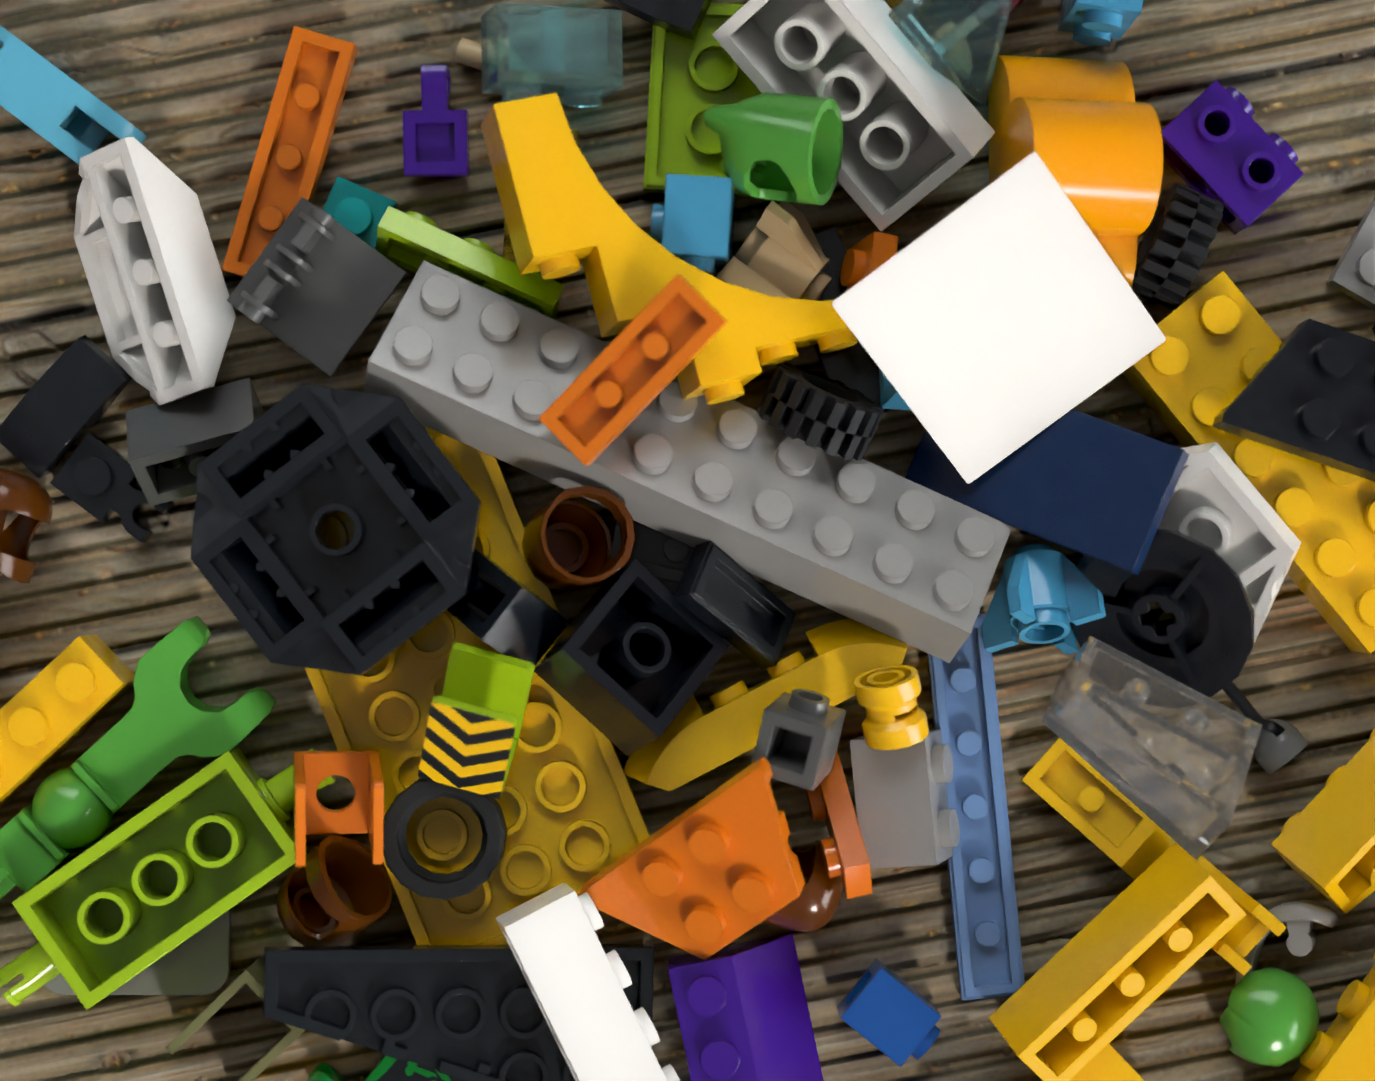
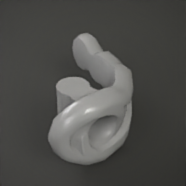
(1300, 922)

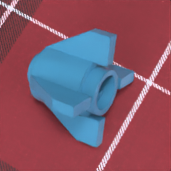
(1039, 599)

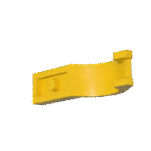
(1134, 839)

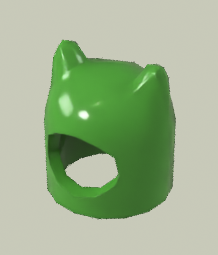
(781, 146)

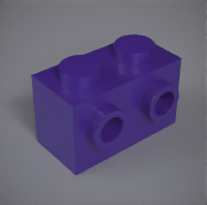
(1229, 155)

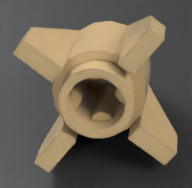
(780, 257)

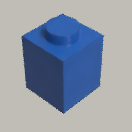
(890, 1014)

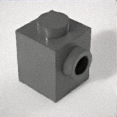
(800, 737)

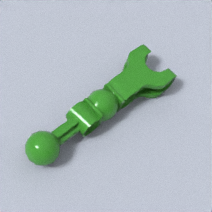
(165, 722)

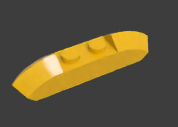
(707, 739)

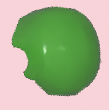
(1270, 1017)

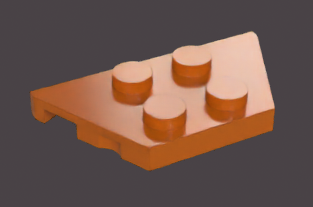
(707, 869)

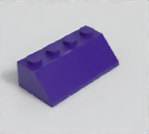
(745, 1013)

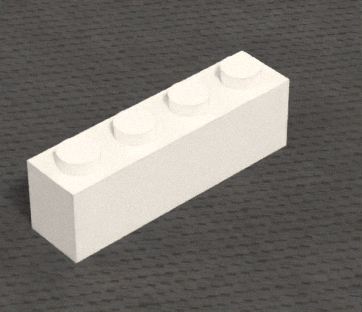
(582, 989)

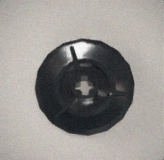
(1212, 612)

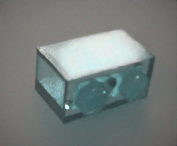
(552, 51)

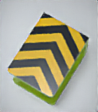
(476, 720)

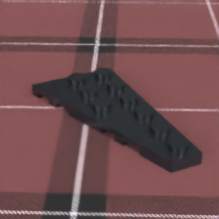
(432, 1004)

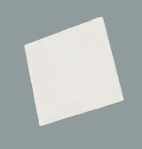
(999, 318)

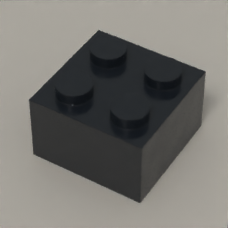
(631, 658)

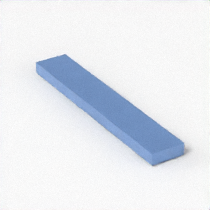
(982, 862)

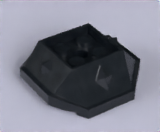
(265, 517)

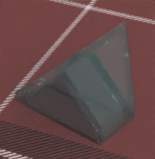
(957, 38)

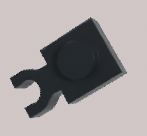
(105, 483)

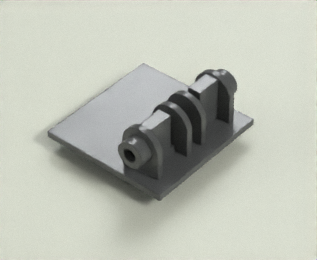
(316, 286)

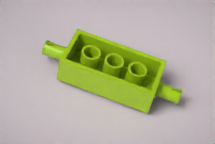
(156, 880)

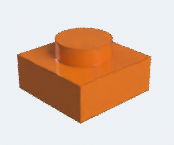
(866, 257)

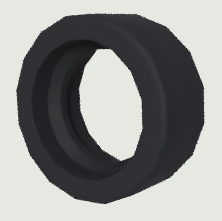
(434, 884)

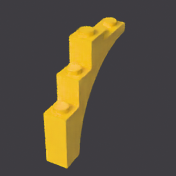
(566, 218)

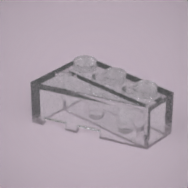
(1155, 741)

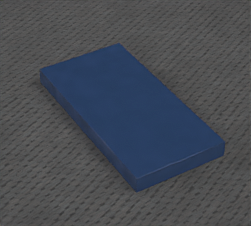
(1071, 485)

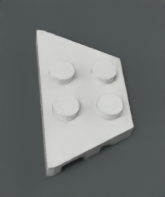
(1231, 516)

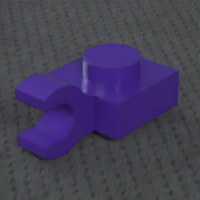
(436, 136)

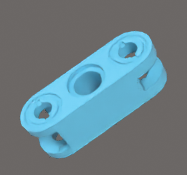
(54, 102)

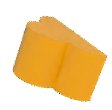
(1088, 136)

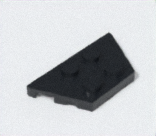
(1312, 400)

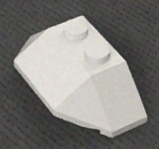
(152, 271)

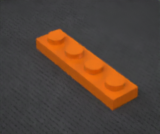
(292, 141)

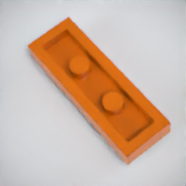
(633, 369)

